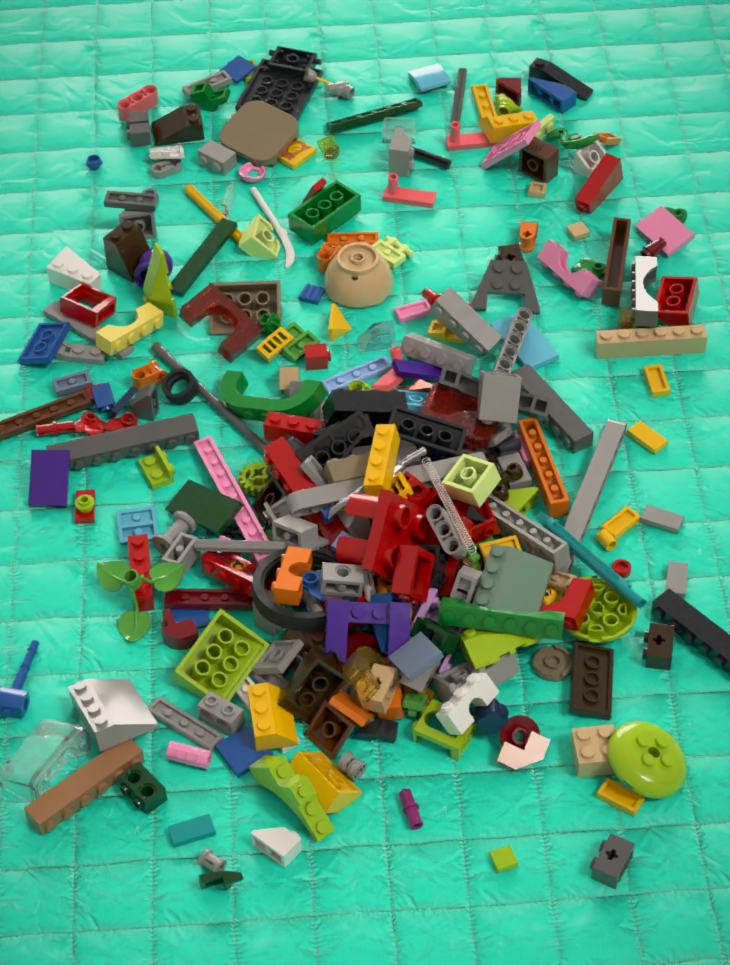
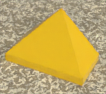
(337, 325)

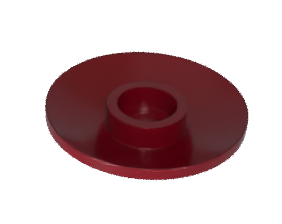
(518, 724)

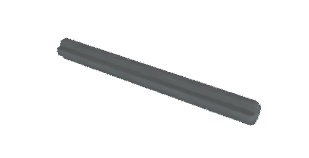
(459, 94)

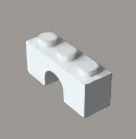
(455, 712)

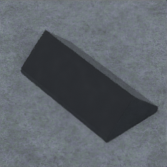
(428, 431)

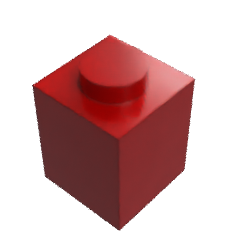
(317, 356)

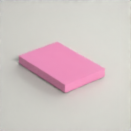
(663, 224)

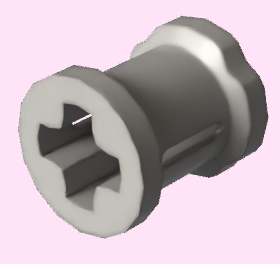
(211, 861)

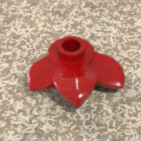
(120, 423)
(90, 424)

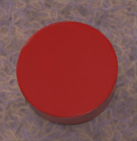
(622, 568)

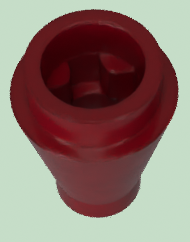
(653, 248)

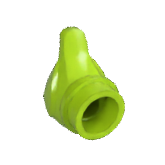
(506, 105)

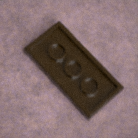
(591, 681)

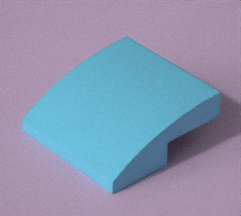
(429, 77)
(137, 522)

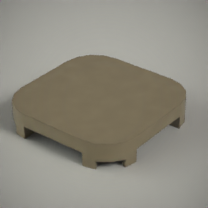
(259, 132)

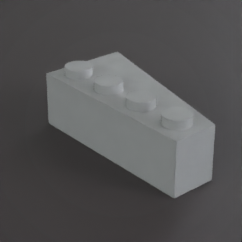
(455, 677)

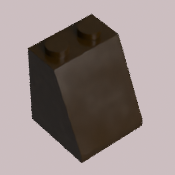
(123, 249)

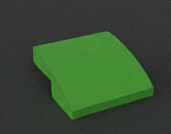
(296, 348)

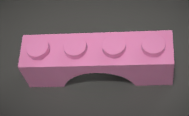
(556, 257)

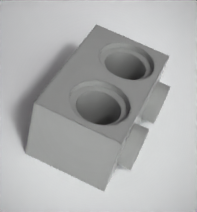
(466, 584)
(221, 714)

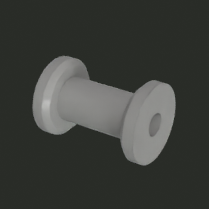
(181, 523)

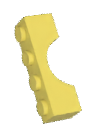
(116, 338)

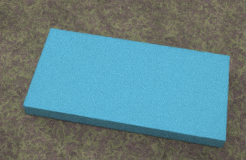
(534, 349)

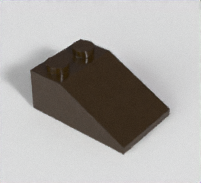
(179, 126)
(312, 683)

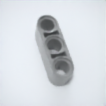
(440, 525)

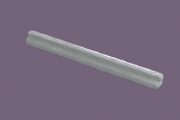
(239, 546)

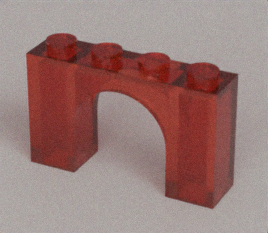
(213, 301)

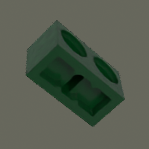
(439, 635)
(145, 786)

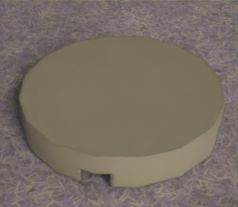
(552, 663)

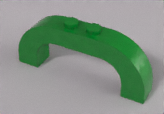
(255, 408)

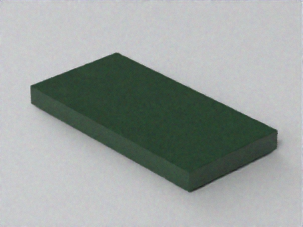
(206, 506)

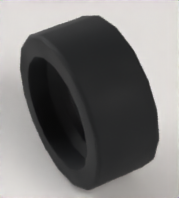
(186, 395)

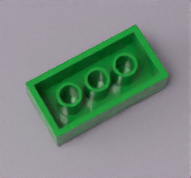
(324, 212)

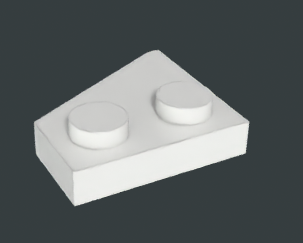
(169, 152)

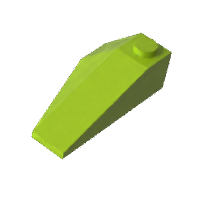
(157, 284)
(486, 647)

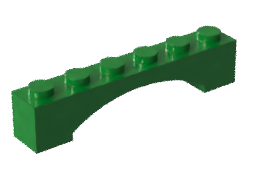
(534, 624)

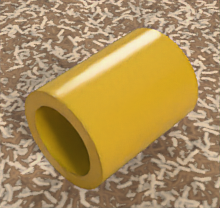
(606, 540)

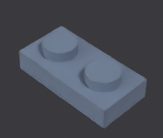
(71, 383)

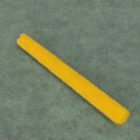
(209, 208)

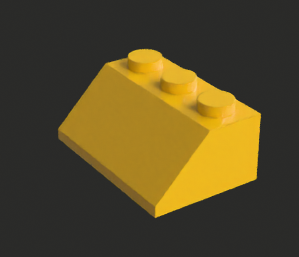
(502, 126)
(271, 723)
(331, 784)

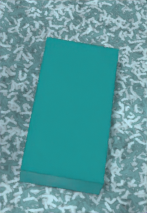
(191, 830)

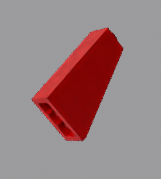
(599, 184)

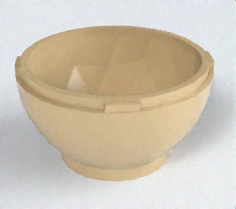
(360, 262)

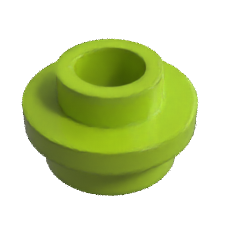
(84, 503)

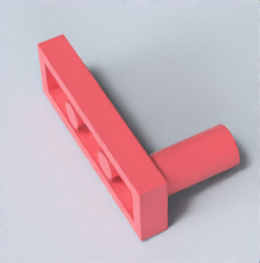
(458, 141)
(406, 195)
(390, 379)

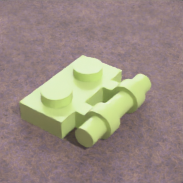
(393, 251)

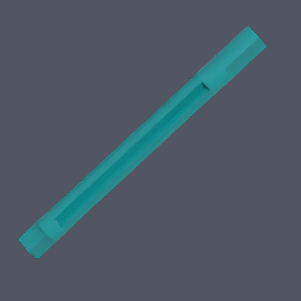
(592, 560)

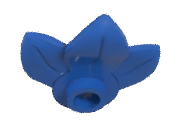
(311, 582)

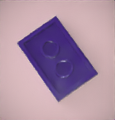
(49, 478)

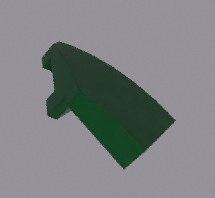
(217, 877)

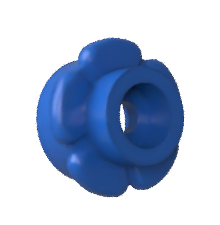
(93, 162)

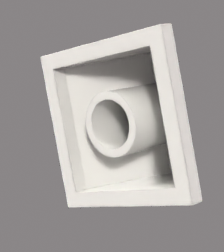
(587, 159)

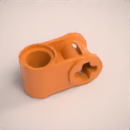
(528, 235)
(325, 255)
(147, 374)

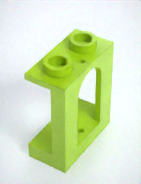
(456, 745)

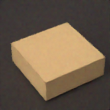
(537, 190)
(578, 230)

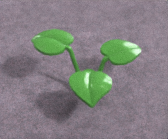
(114, 574)

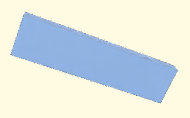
(363, 372)

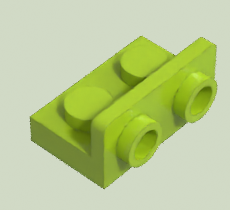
(157, 469)

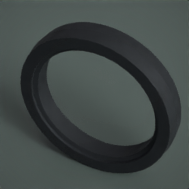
(280, 616)

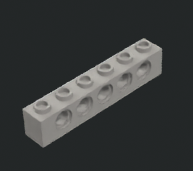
(531, 536)

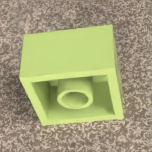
(471, 480)

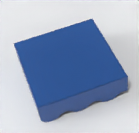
(311, 294)

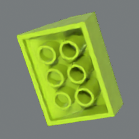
(220, 658)

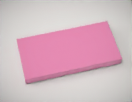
(511, 144)

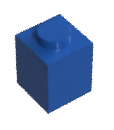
(102, 397)

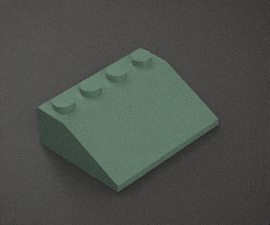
(513, 580)

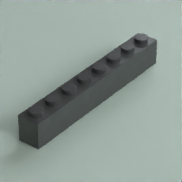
(130, 441)

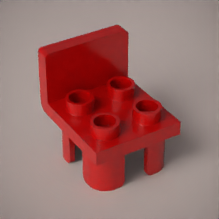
(394, 523)

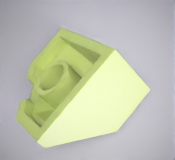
(258, 239)

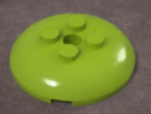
(608, 615)
(647, 759)

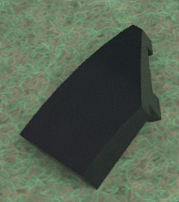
(380, 729)

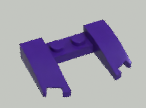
(342, 612)

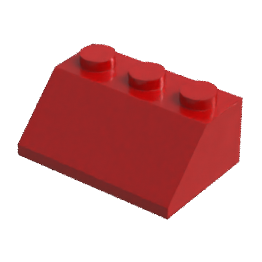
(677, 300)

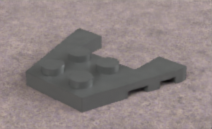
(506, 278)

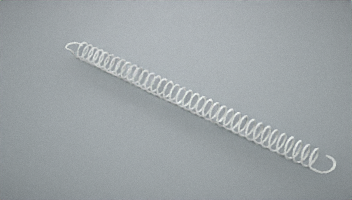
(449, 499)

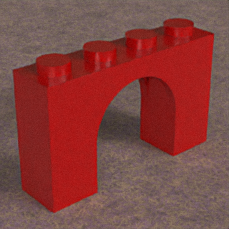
(574, 603)

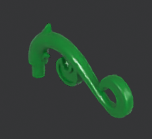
(572, 141)

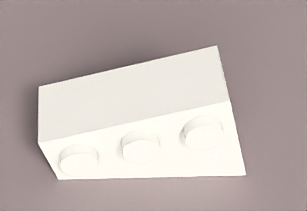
(70, 270)

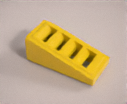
(260, 349)

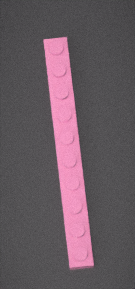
(227, 485)

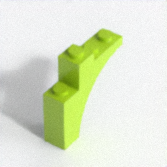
(295, 791)

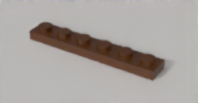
(44, 414)

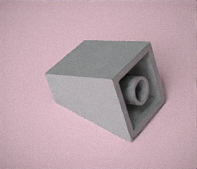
(498, 397)

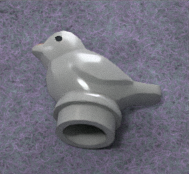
(341, 89)

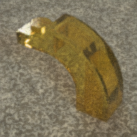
(358, 671)

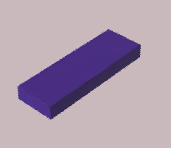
(416, 370)

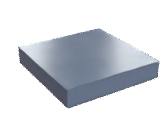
(415, 656)

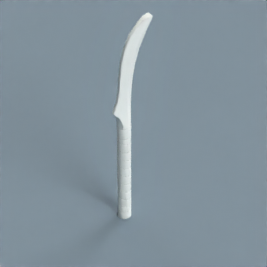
(290, 254)

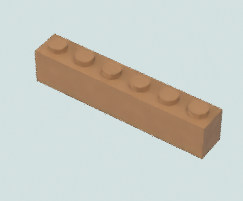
(82, 786)

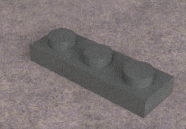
(131, 200)

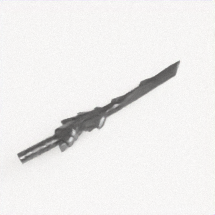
(400, 466)

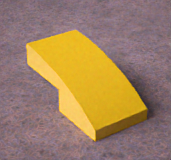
(440, 332)

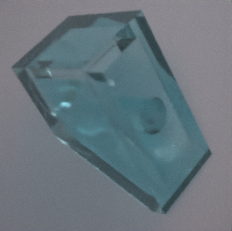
(377, 337)

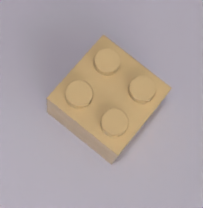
(590, 750)

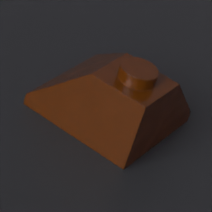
(330, 729)

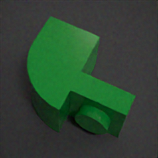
(208, 98)

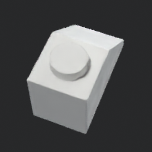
(277, 844)

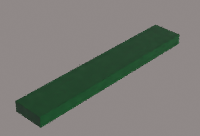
(374, 114)
(202, 256)

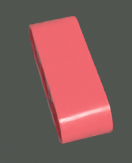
(138, 101)

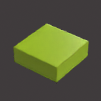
(503, 859)

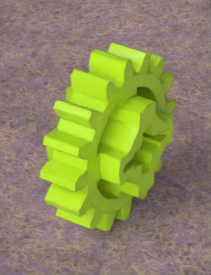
(257, 478)

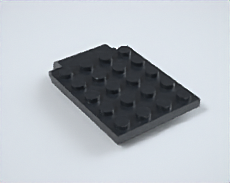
(282, 81)

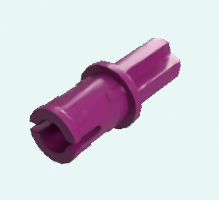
(411, 809)

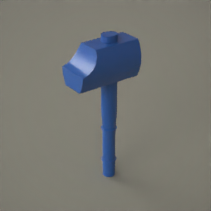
(15, 700)

